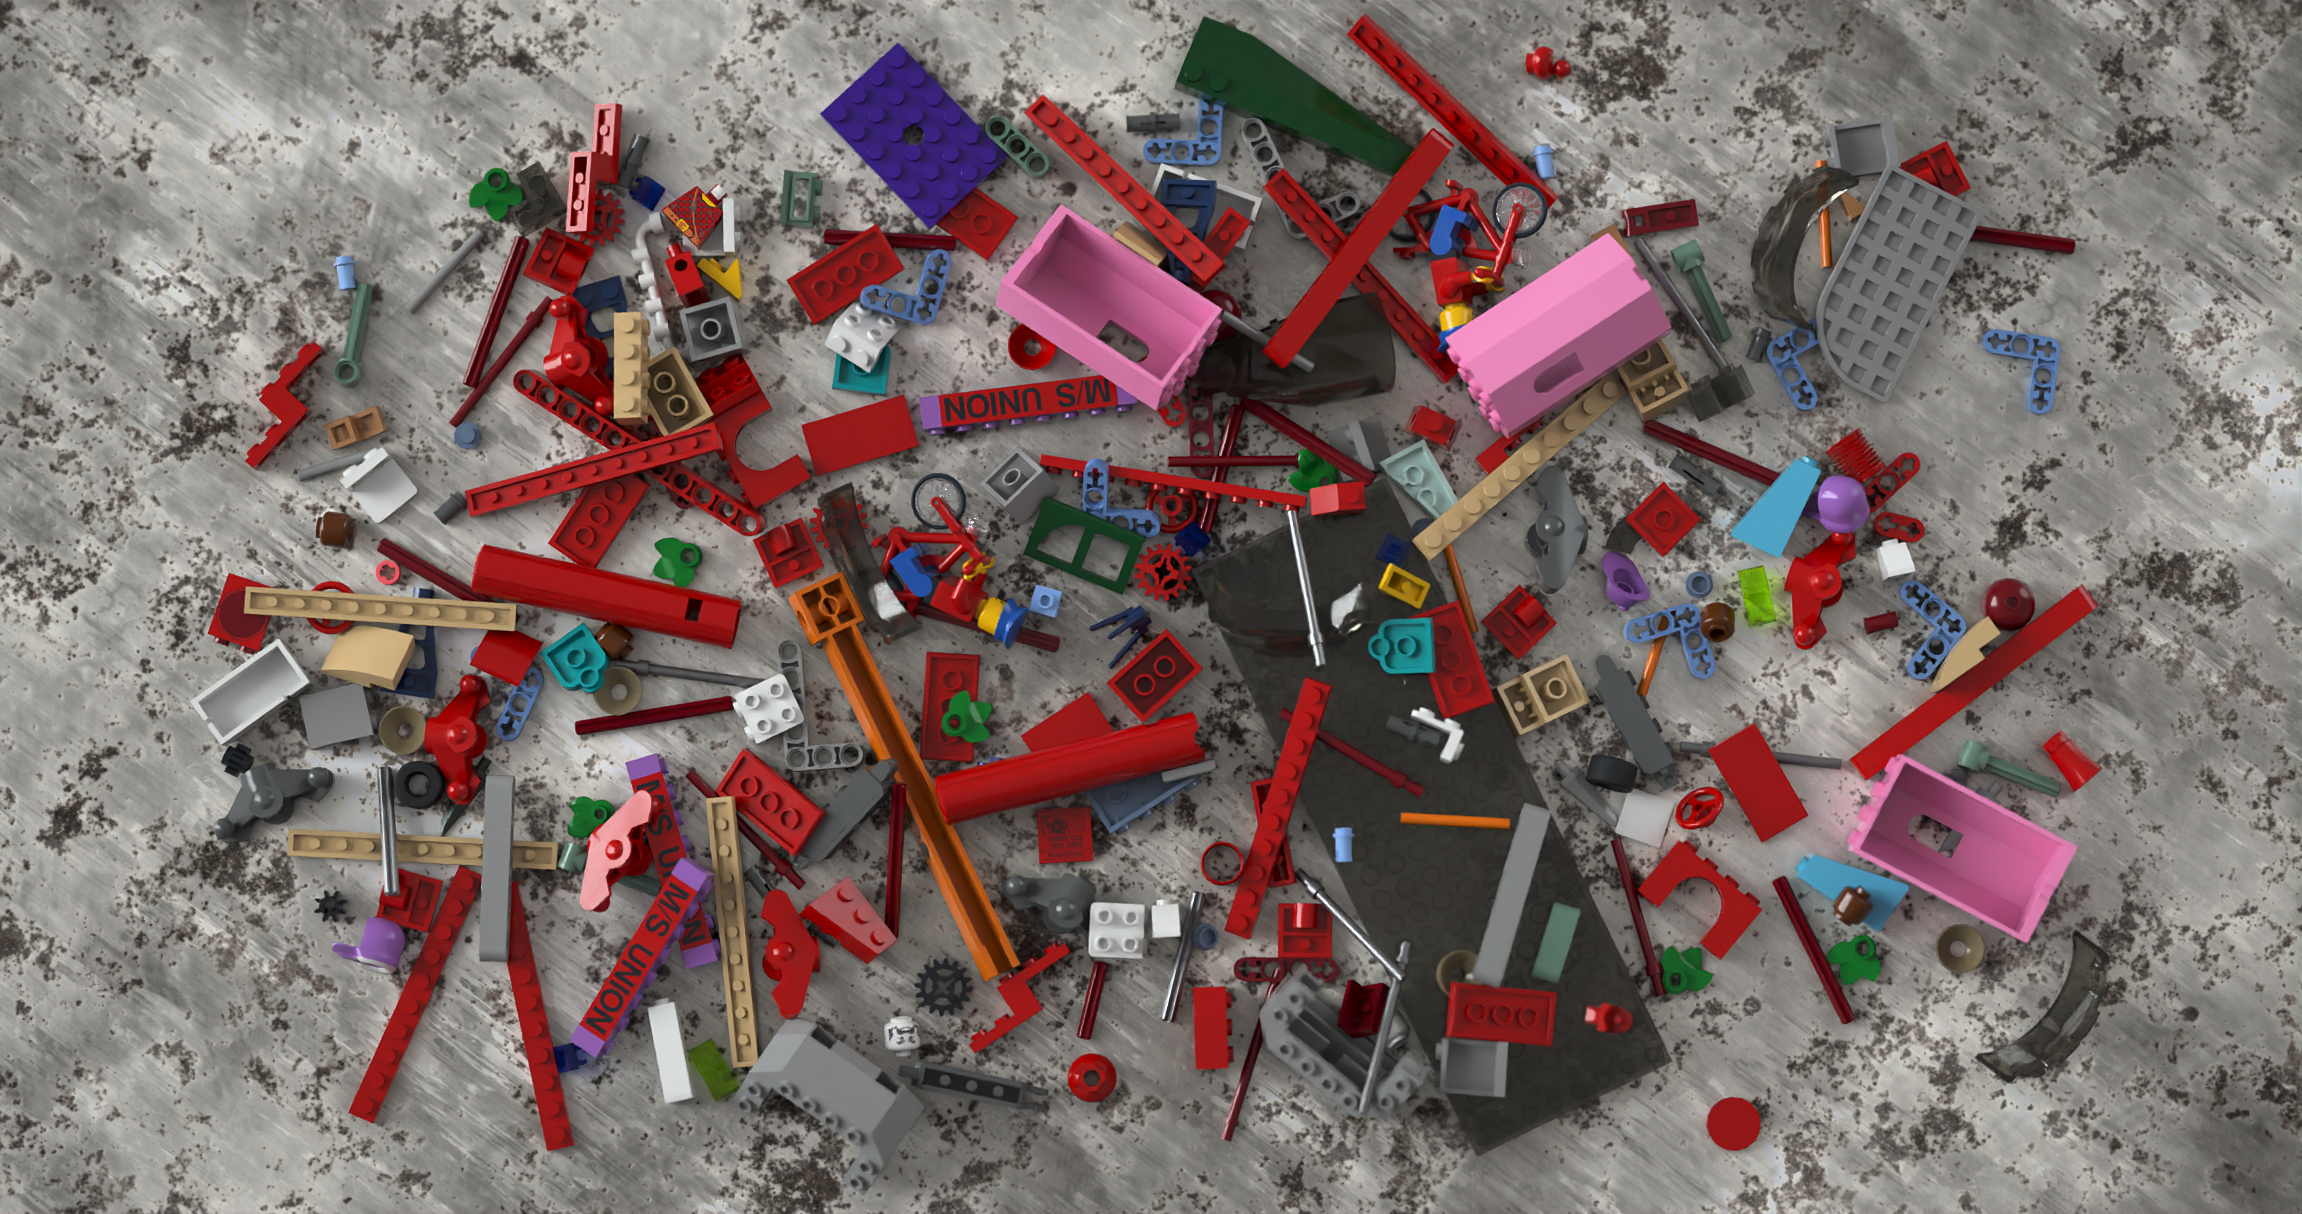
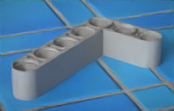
(1273, 166)
(803, 744)

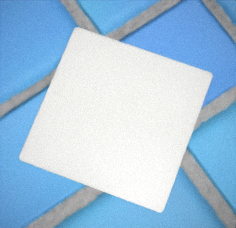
(1644, 817)

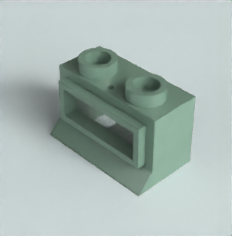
(799, 199)

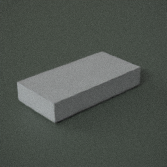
(1187, 771)

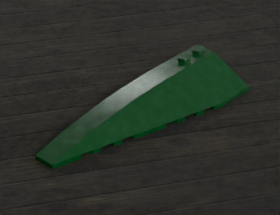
(1259, 83)

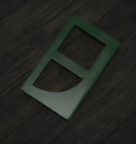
(1058, 514)

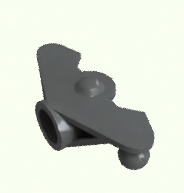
(1558, 531)
(271, 797)
(1062, 900)

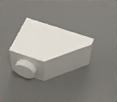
(1894, 560)
(1165, 919)

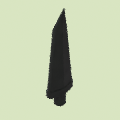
(454, 810)

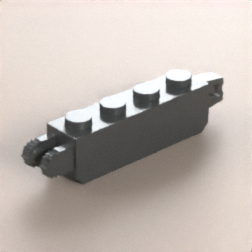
(1634, 723)
(848, 812)
(972, 1085)

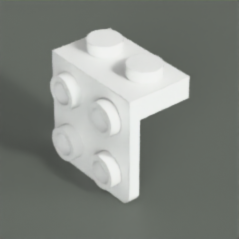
(725, 237)
(861, 335)
(379, 484)
(768, 709)
(1453, 746)
(1117, 930)

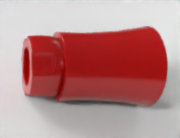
(2071, 760)

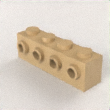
(631, 368)

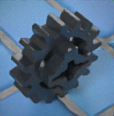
(951, 996)

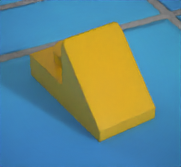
(729, 281)
(1404, 586)

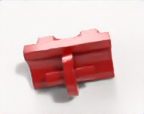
(1609, 1018)

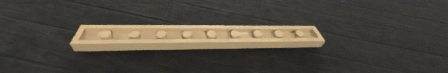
(1519, 466)
(380, 608)
(415, 848)
(733, 931)

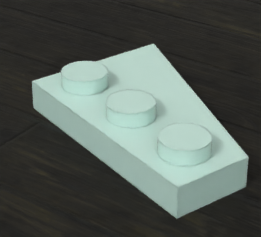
(1420, 478)

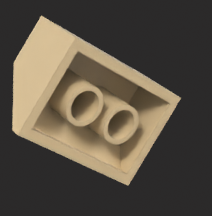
(674, 395)

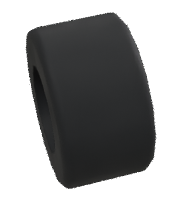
(1611, 773)
(424, 801)

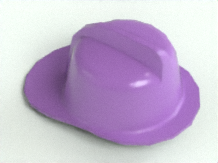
(1624, 581)

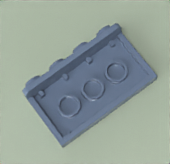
(1134, 799)

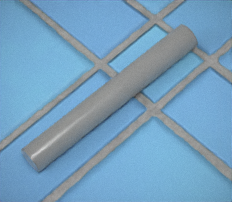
(333, 465)

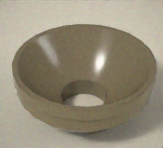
(615, 676)
(389, 730)
(1974, 948)
(1462, 959)

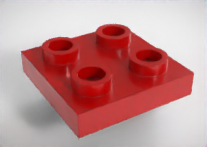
(1938, 168)
(559, 262)
(788, 553)
(1518, 622)
(415, 902)
(1304, 930)

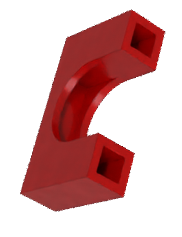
(759, 486)
(1736, 908)

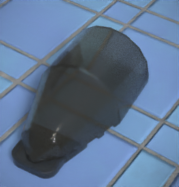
(1349, 354)

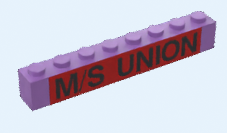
(1023, 402)
(667, 849)
(642, 957)

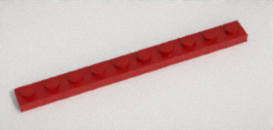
(1444, 106)
(1125, 189)
(1329, 239)
(594, 470)
(1185, 485)
(1278, 807)
(416, 994)
(536, 1030)

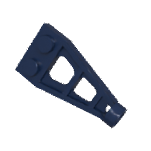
(1189, 195)
(600, 296)
(420, 681)

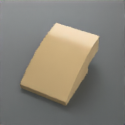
(1142, 244)
(1653, 382)
(1965, 653)
(369, 656)
(1540, 696)

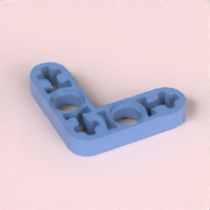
(1203, 141)
(913, 303)
(1790, 361)
(2039, 362)
(1101, 508)
(1684, 630)
(1940, 633)
(530, 694)

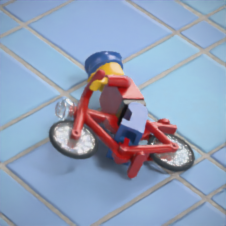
(1516, 212)
(940, 504)

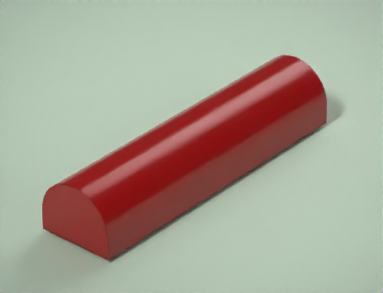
(1284, 868)

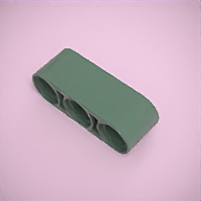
(1023, 159)
(1555, 943)

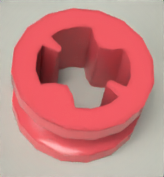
(392, 565)

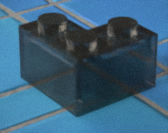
(543, 201)
(1715, 394)

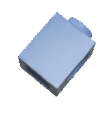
(1045, 602)

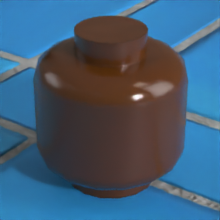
(335, 529)
(1717, 622)
(615, 641)
(1852, 905)

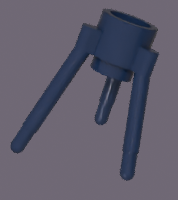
(1135, 620)

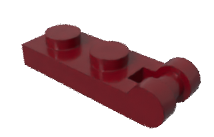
(1660, 218)

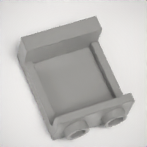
(1862, 146)
(338, 715)
(1471, 1067)

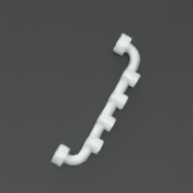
(649, 282)

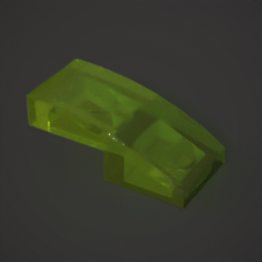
(1756, 596)
(713, 1069)

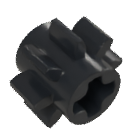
(237, 760)
(324, 910)

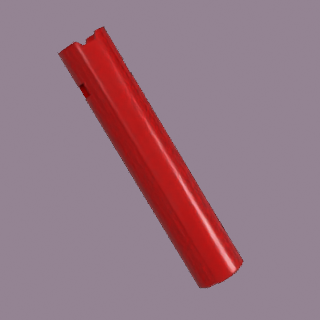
(606, 596)
(1068, 769)

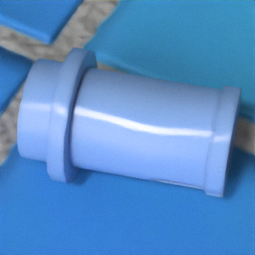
(1544, 161)
(345, 272)
(1343, 844)

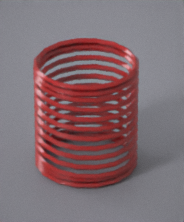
(1860, 456)
(1216, 845)

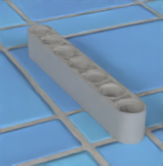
(497, 868)
(1511, 895)

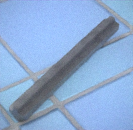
(388, 831)
(1182, 957)

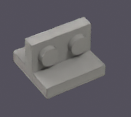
(1361, 442)

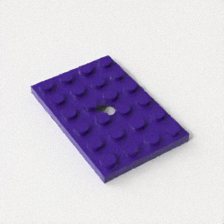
(924, 176)

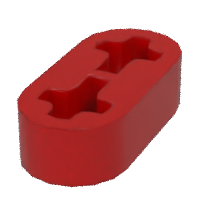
(1899, 520)

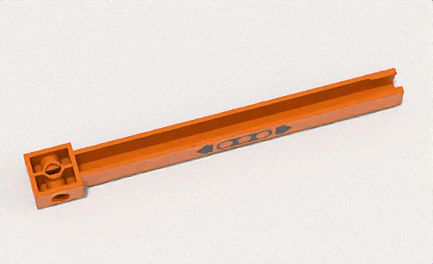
(831, 618)

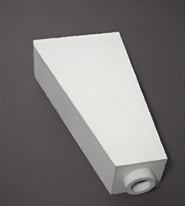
(671, 1051)

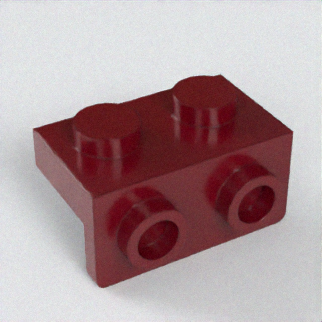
(1362, 1009)

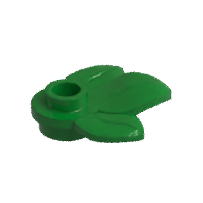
(495, 198)
(1312, 471)
(673, 561)
(971, 717)
(586, 816)
(1854, 964)
(1686, 967)

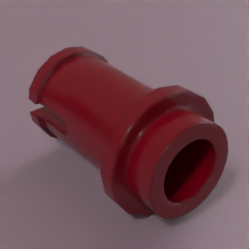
(1881, 622)

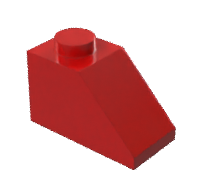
(1338, 499)

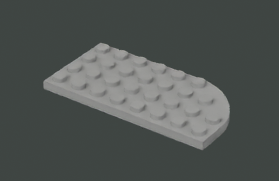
(1891, 279)

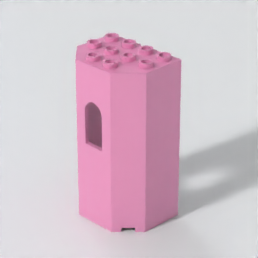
(1084, 278)
(1582, 306)
(2000, 866)

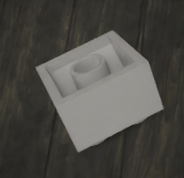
(714, 330)
(1019, 485)

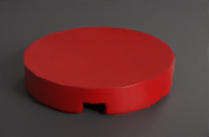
(1733, 1123)

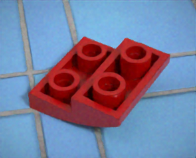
(727, 383)
(506, 655)

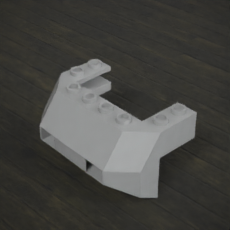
(1306, 1038)
(837, 1090)

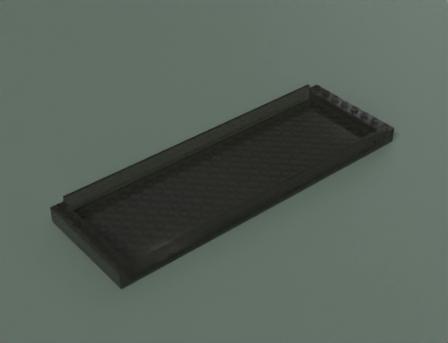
(1434, 880)

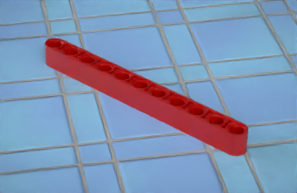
(1357, 248)
(604, 434)
(1974, 682)

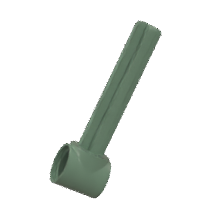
(1689, 259)
(355, 336)
(1976, 758)
(575, 858)

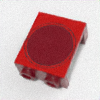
(231, 622)

